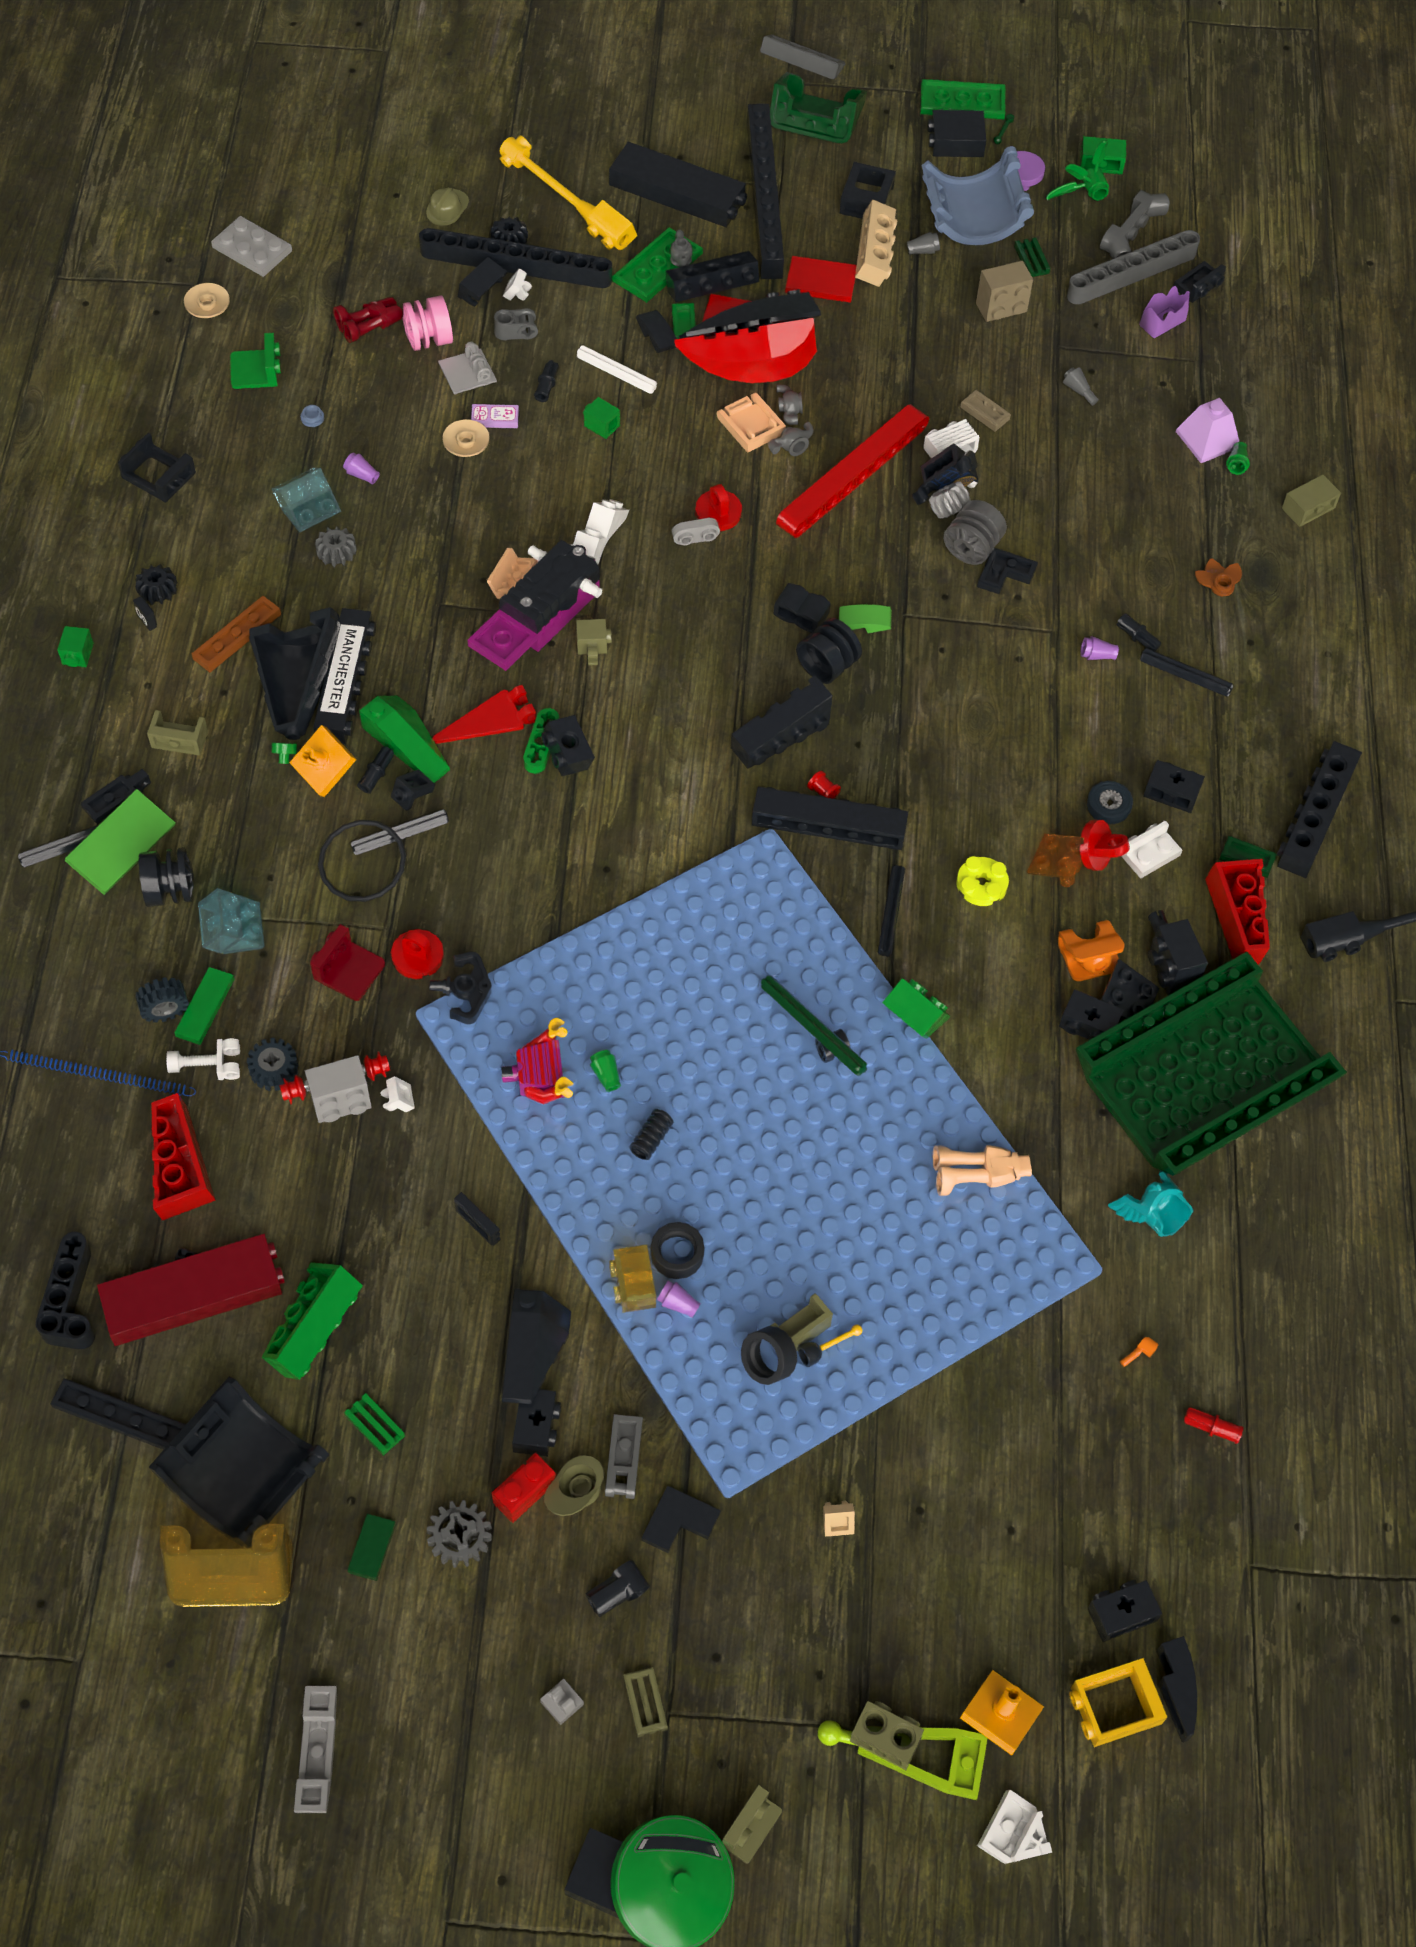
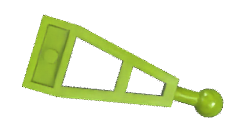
(965, 1763)

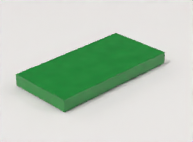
(963, 96)
(645, 273)

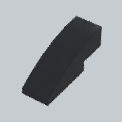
(1179, 1685)

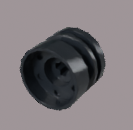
(829, 650)
(165, 877)

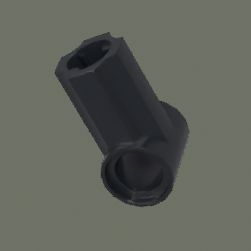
(625, 1584)

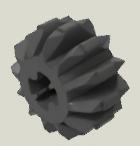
(335, 546)

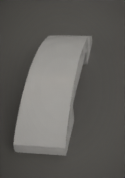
(316, 1749)

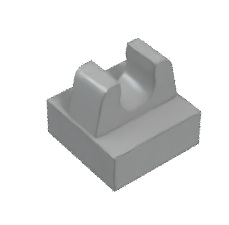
(562, 1701)

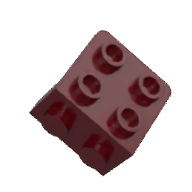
(345, 965)

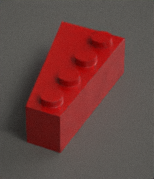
(1241, 906)
(179, 1168)

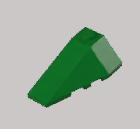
(401, 729)

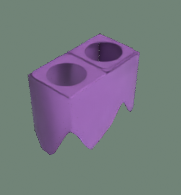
(1175, 304)

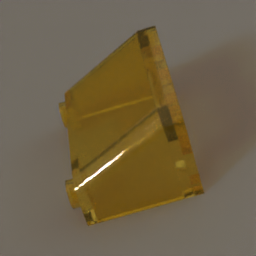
(227, 1575)

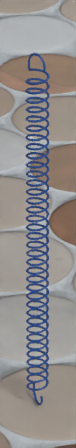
(90, 1068)

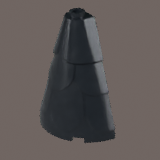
(294, 669)

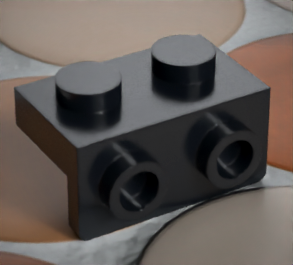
(1200, 280)

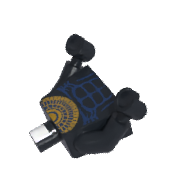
(945, 468)

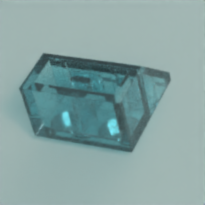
(307, 499)
(230, 923)

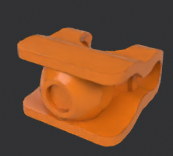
(1093, 956)

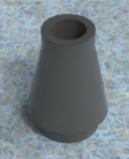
(924, 244)

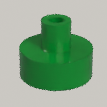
(284, 750)

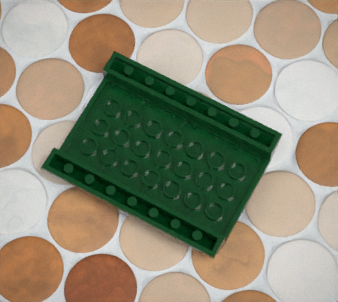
(1203, 1066)

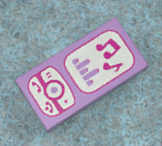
(496, 415)

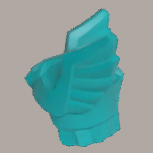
(1160, 1207)

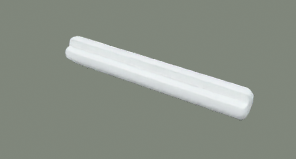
(616, 369)

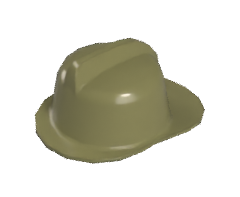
(446, 206)
(575, 1486)

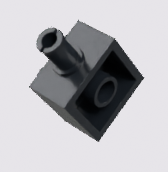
(1175, 953)

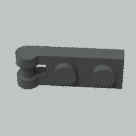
(624, 1455)

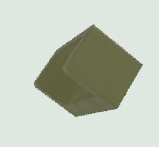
(1311, 500)
(177, 736)
(807, 1322)

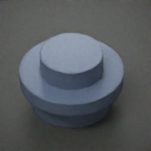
(312, 416)

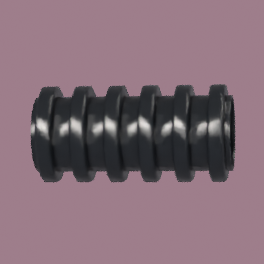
(651, 1134)

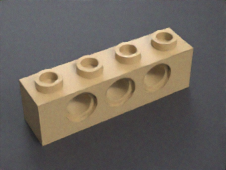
(876, 243)

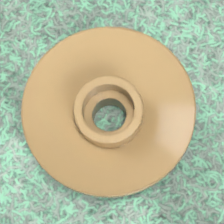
(206, 300)
(466, 438)

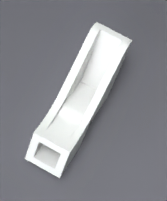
(601, 525)

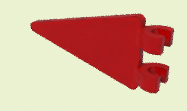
(491, 717)

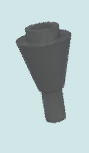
(1076, 381)

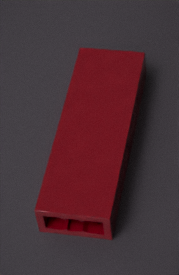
(190, 1289)

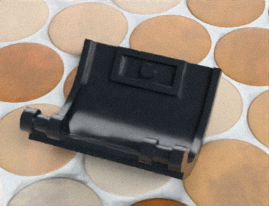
(236, 1464)

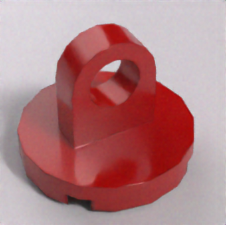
(720, 505)
(1101, 845)
(417, 954)

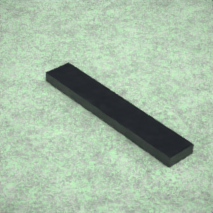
(116, 1414)

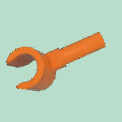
(1147, 1346)

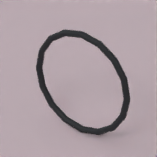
(372, 896)

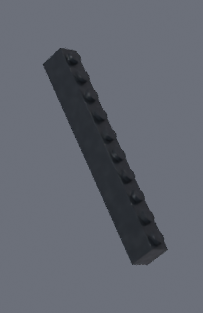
(765, 192)

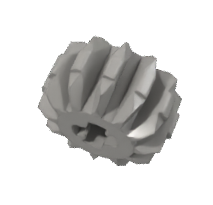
(949, 499)

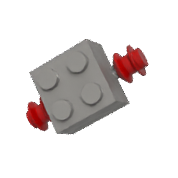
(337, 1086)

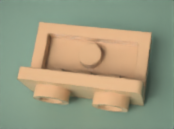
(509, 572)

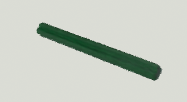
(814, 1025)

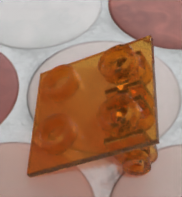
(1058, 857)

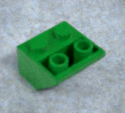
(915, 1008)

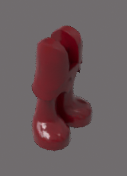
(380, 313)

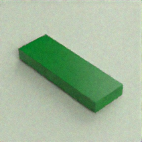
(204, 1006)

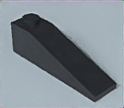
(535, 1337)

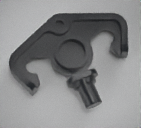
(472, 987)

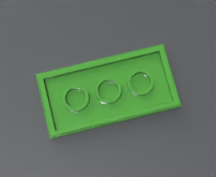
(118, 841)

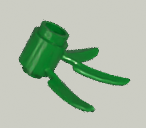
(1092, 179)

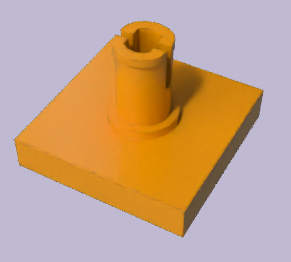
(323, 761)
(1002, 1712)

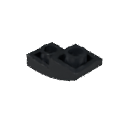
(658, 330)

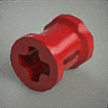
(823, 785)

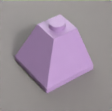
(1209, 431)

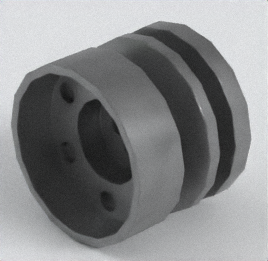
(975, 532)

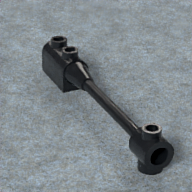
(1346, 933)

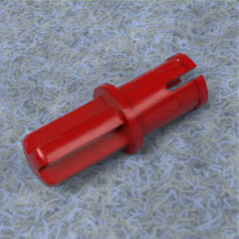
(1213, 1425)

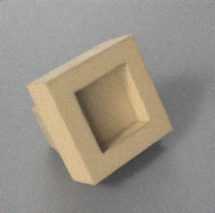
(838, 1519)

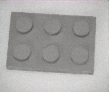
(251, 246)

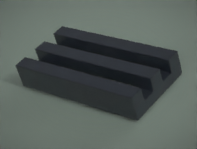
(477, 1219)

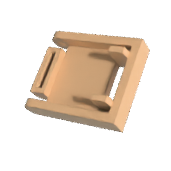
(748, 420)

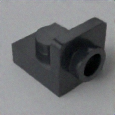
(411, 787)

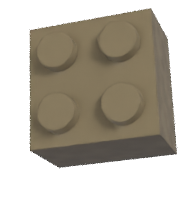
(1004, 291)

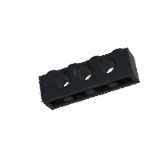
(712, 276)

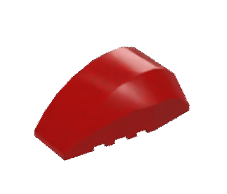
(754, 357)

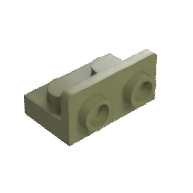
(752, 1825)

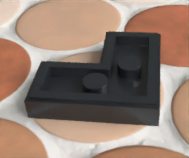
(1004, 565)
(679, 1511)

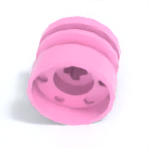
(427, 323)

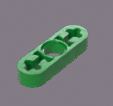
(533, 747)

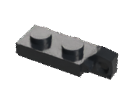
(111, 796)

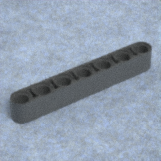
(1133, 267)

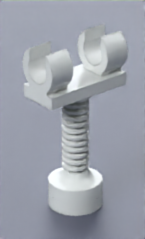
(228, 1070)

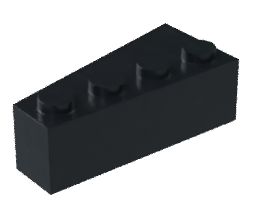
(784, 724)

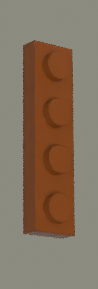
(235, 634)

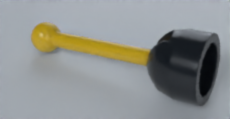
(811, 1352)

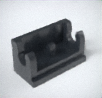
(480, 281)

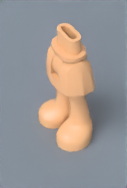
(997, 1163)

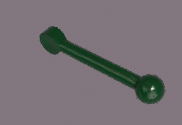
(1009, 119)

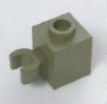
(592, 638)

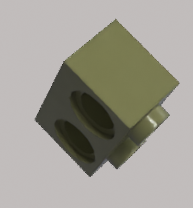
(882, 1742)

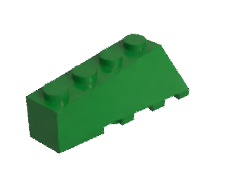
(311, 1319)

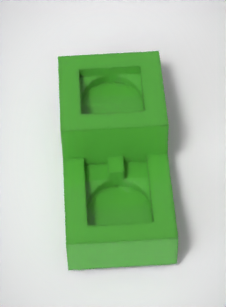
(871, 617)

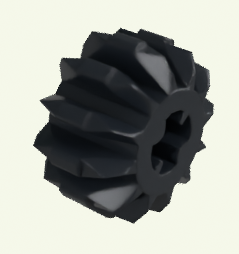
(510, 230)
(156, 584)

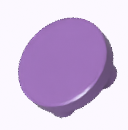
(1031, 169)

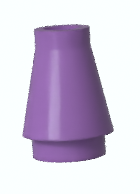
(360, 468)
(1097, 649)
(678, 1299)

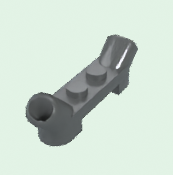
(1144, 206)

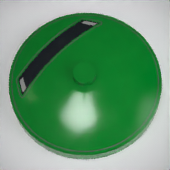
(672, 1882)

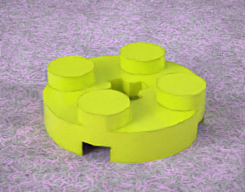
(985, 868)

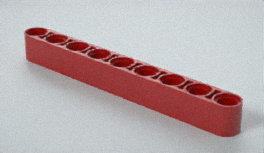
(852, 471)

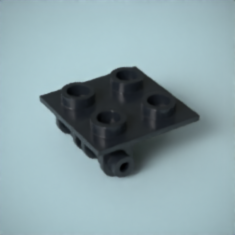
(1129, 990)

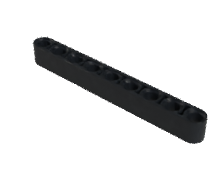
(511, 256)

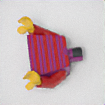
(541, 1067)

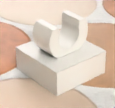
(517, 286)
(399, 1095)

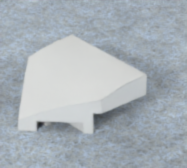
(1015, 1831)

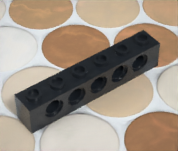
(1318, 810)

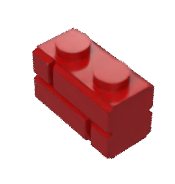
(523, 1487)

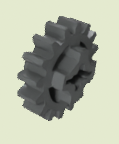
(448, 1536)

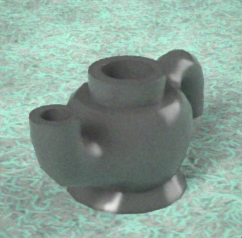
(681, 250)
(790, 403)
(792, 440)

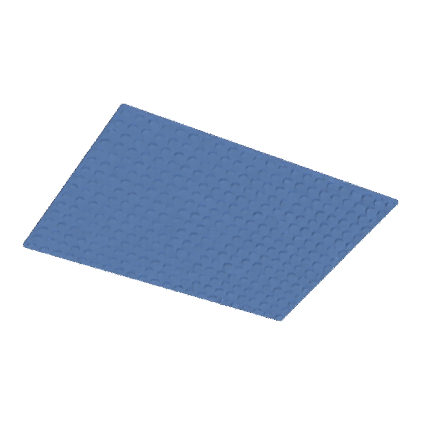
(771, 1155)

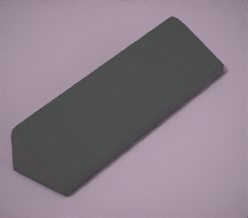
(802, 56)

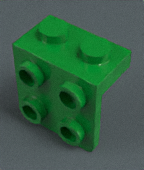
(256, 367)

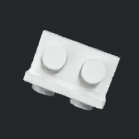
(1151, 850)

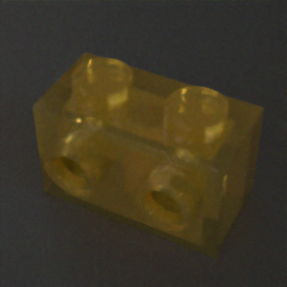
(634, 1278)

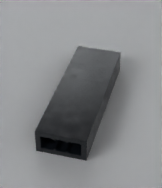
(677, 184)

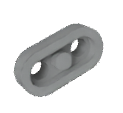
(695, 531)

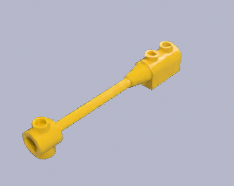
(601, 219)

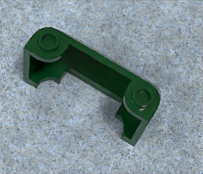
(814, 115)

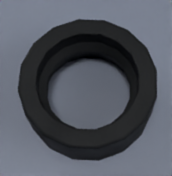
(672, 1230)
(754, 1363)

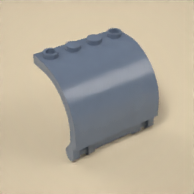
(979, 206)

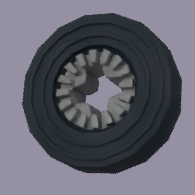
(1112, 791)

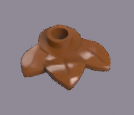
(1219, 579)

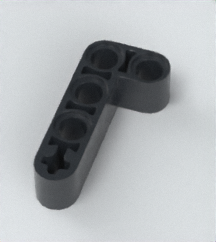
(66, 1288)

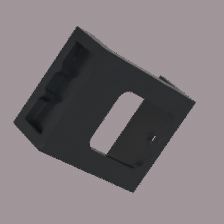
(856, 200)
(170, 482)

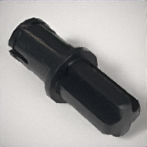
(546, 381)
(1138, 632)
(376, 770)

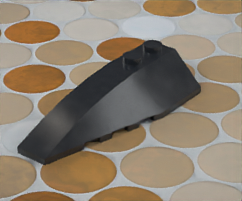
(758, 313)

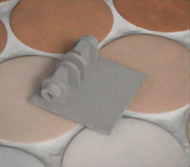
(467, 370)

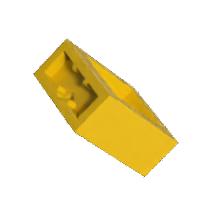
(1144, 1689)

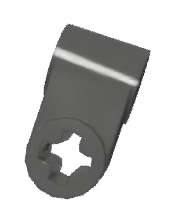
(513, 324)

